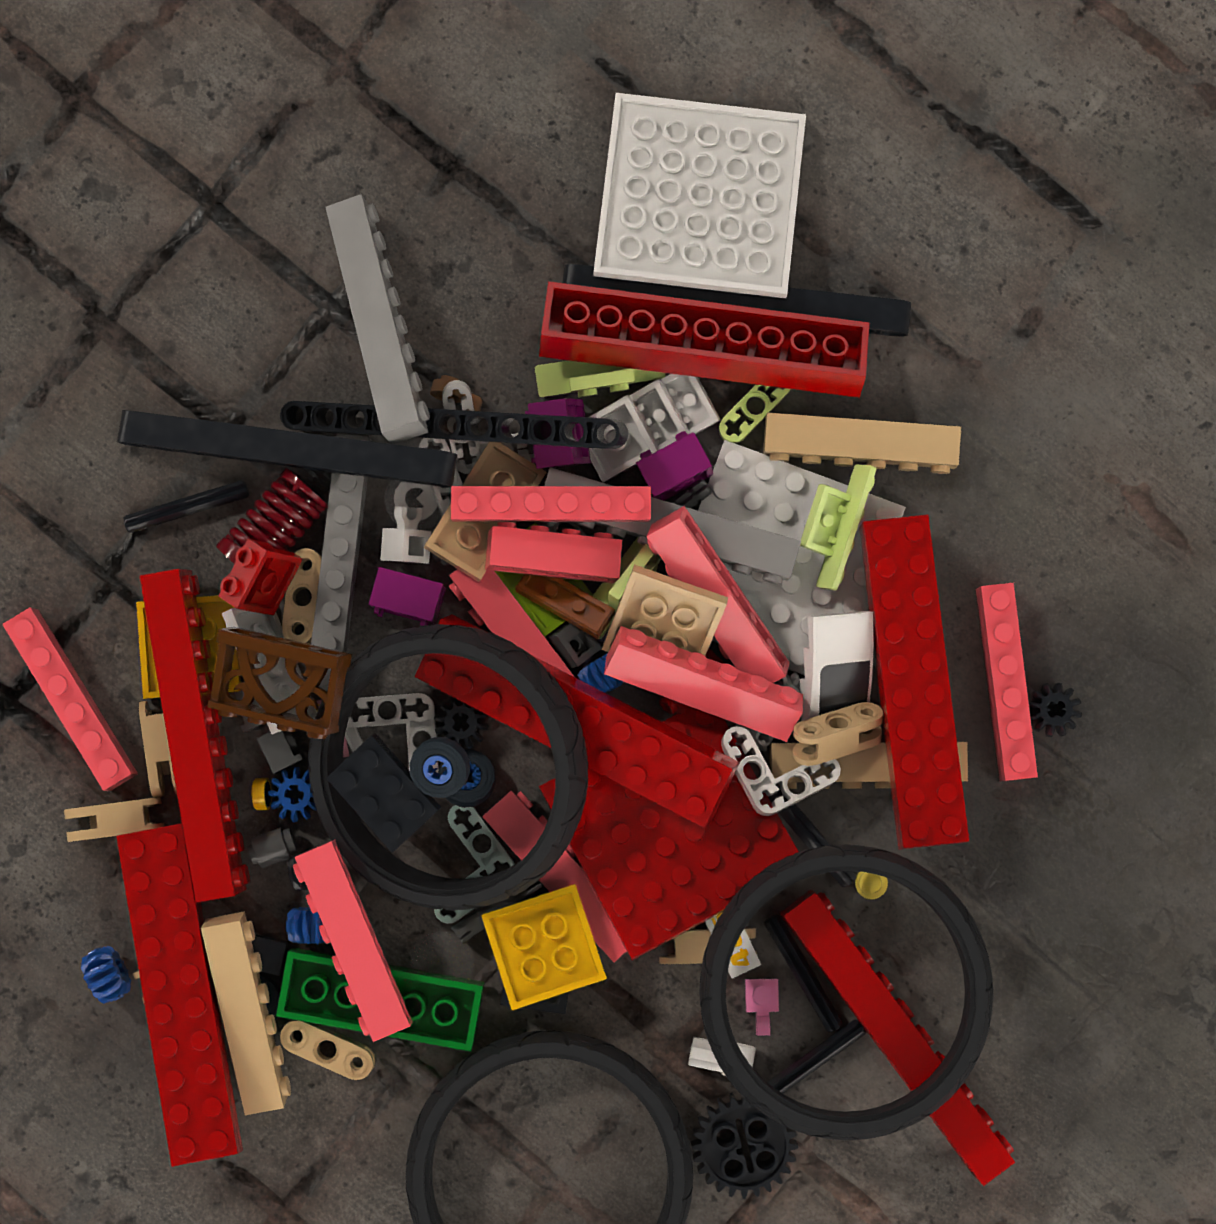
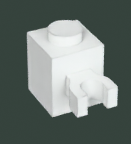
(405, 541)

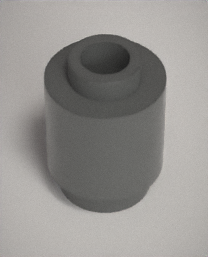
(272, 847)

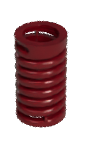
(278, 520)

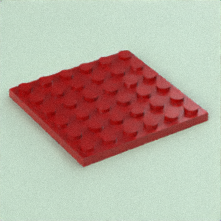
(661, 869)

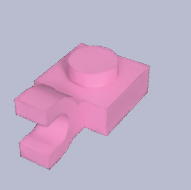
(762, 998)

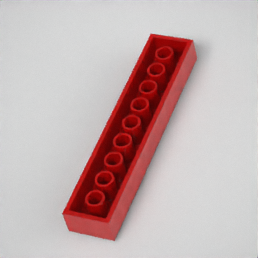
(704, 339)
(913, 682)
(194, 734)
(618, 738)
(179, 997)
(891, 1029)

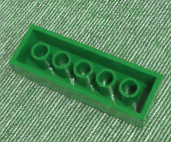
(440, 1005)

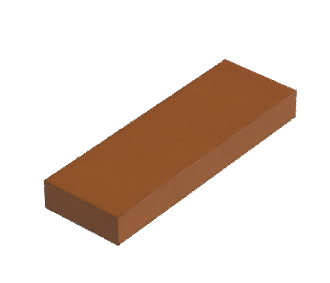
(567, 602)

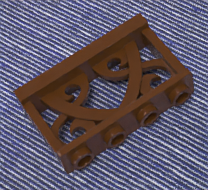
(317, 662)

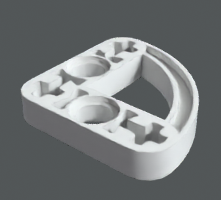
(413, 722)

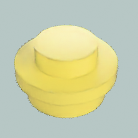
(870, 885)

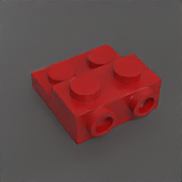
(259, 577)

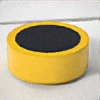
(259, 794)

